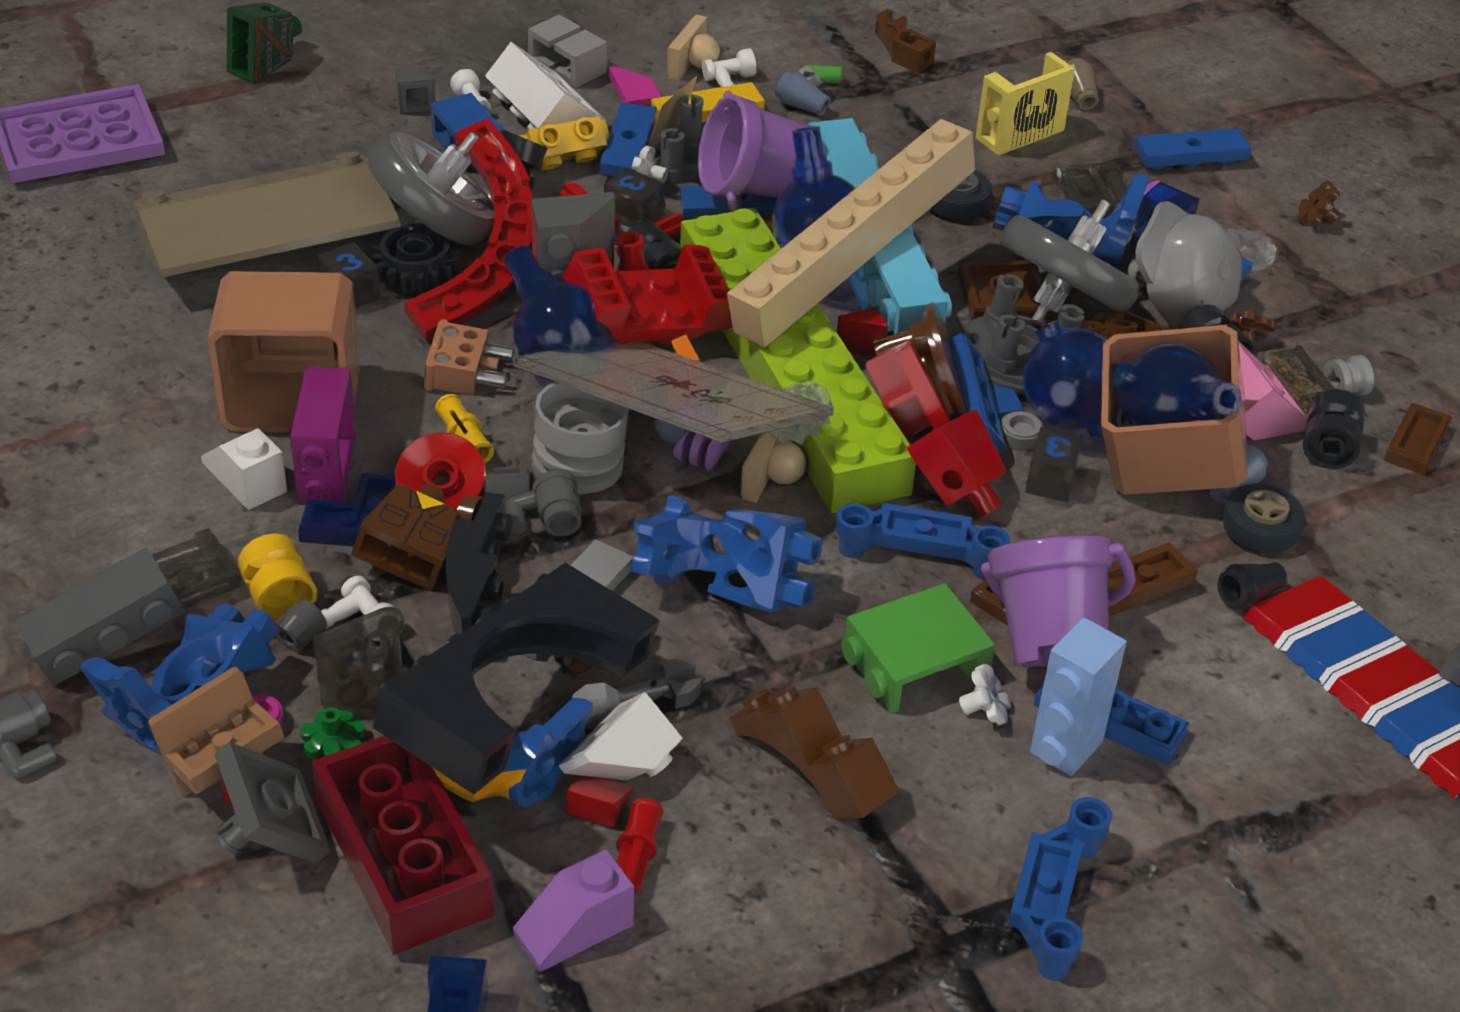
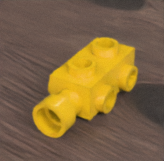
(570, 140)

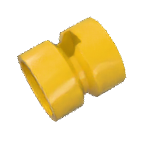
(275, 574)

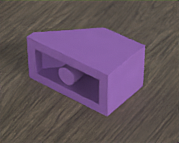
(576, 911)

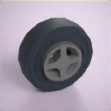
(967, 199)

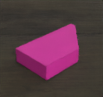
(633, 87)

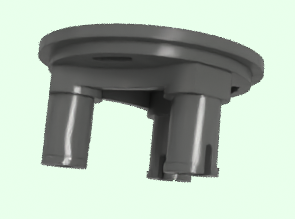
(680, 148)
(1007, 337)

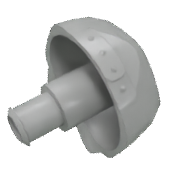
(1186, 263)

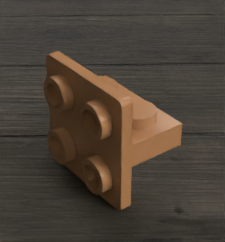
(206, 722)

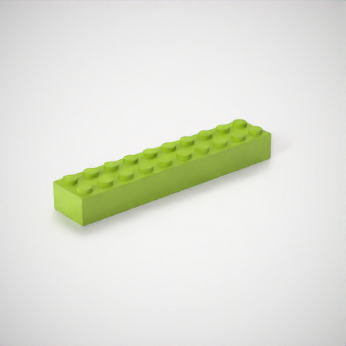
(862, 449)

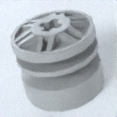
(579, 436)

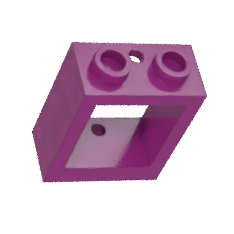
(323, 435)

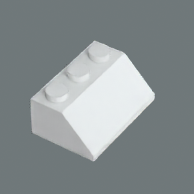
(536, 90)

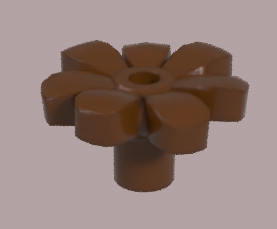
(1319, 205)
(1252, 325)

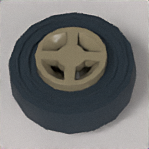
(1263, 518)

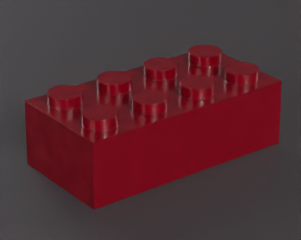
(403, 842)

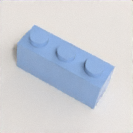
(1077, 696)

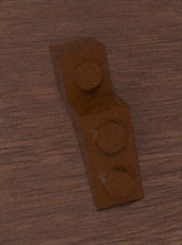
(800, 726)

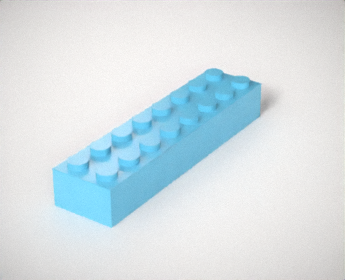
(898, 276)

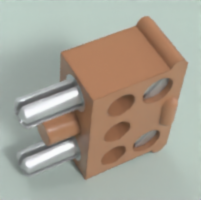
(463, 359)

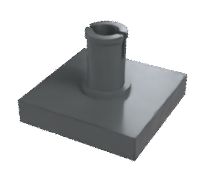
(268, 806)

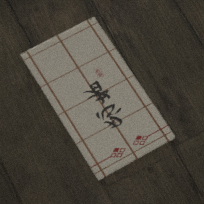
(676, 389)

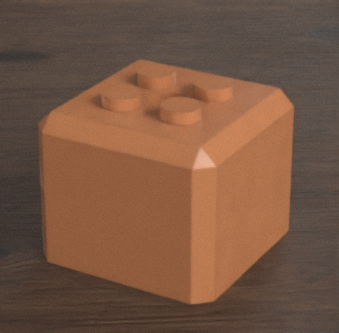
(267, 335)
(1182, 453)

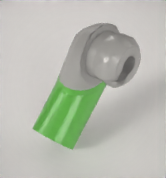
(822, 74)

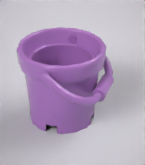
(745, 151)
(1052, 587)

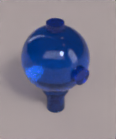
(812, 189)
(551, 311)
(1066, 377)
(1173, 387)

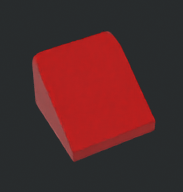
(860, 329)
(598, 800)

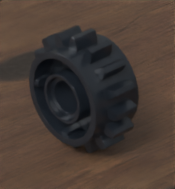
(415, 260)

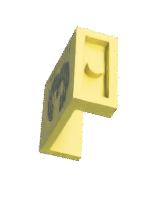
(1026, 111)

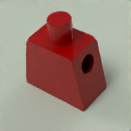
(961, 462)

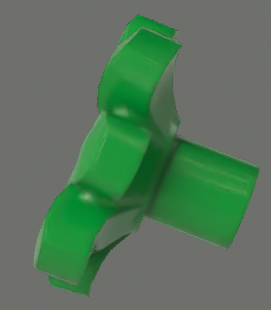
(331, 732)

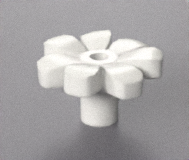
(646, 165)
(987, 696)

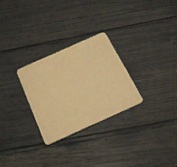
(670, 113)

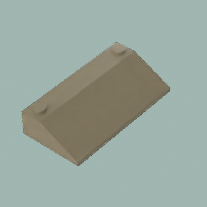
(262, 215)

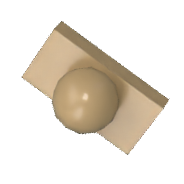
(691, 48)
(770, 461)

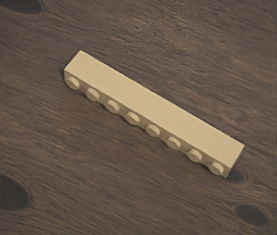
(851, 233)

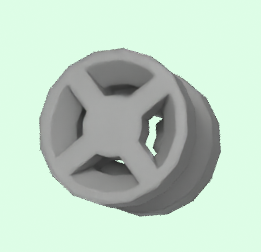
(1351, 375)

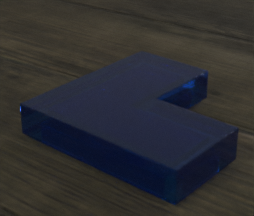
(339, 521)

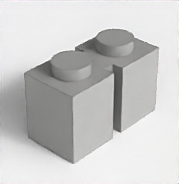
(567, 50)

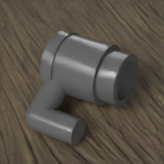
(557, 502)
(20, 720)

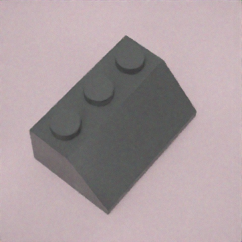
(571, 225)

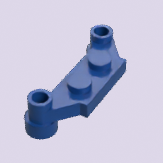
(916, 532)
(1048, 883)

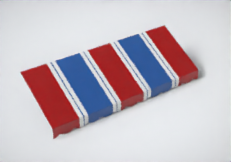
(1368, 673)

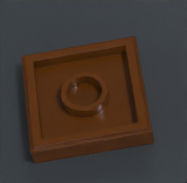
(980, 281)

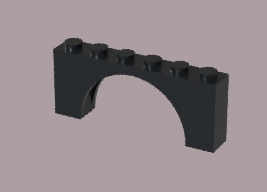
(436, 704)

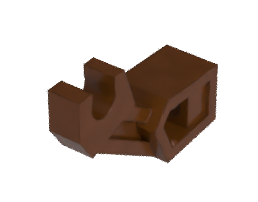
(905, 45)

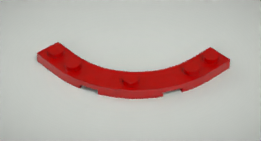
(486, 277)

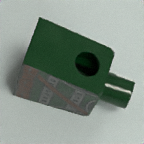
(259, 39)

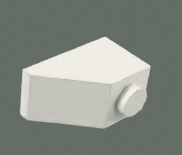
(249, 468)
(626, 743)

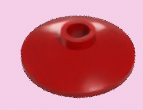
(442, 456)

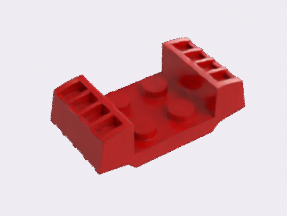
(657, 301)

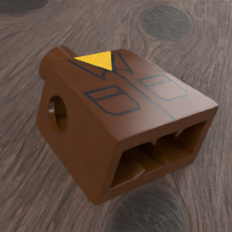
(408, 534)

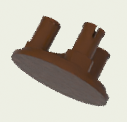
(933, 346)

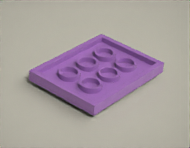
(77, 133)

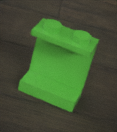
(914, 640)

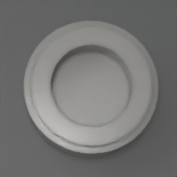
(1020, 430)

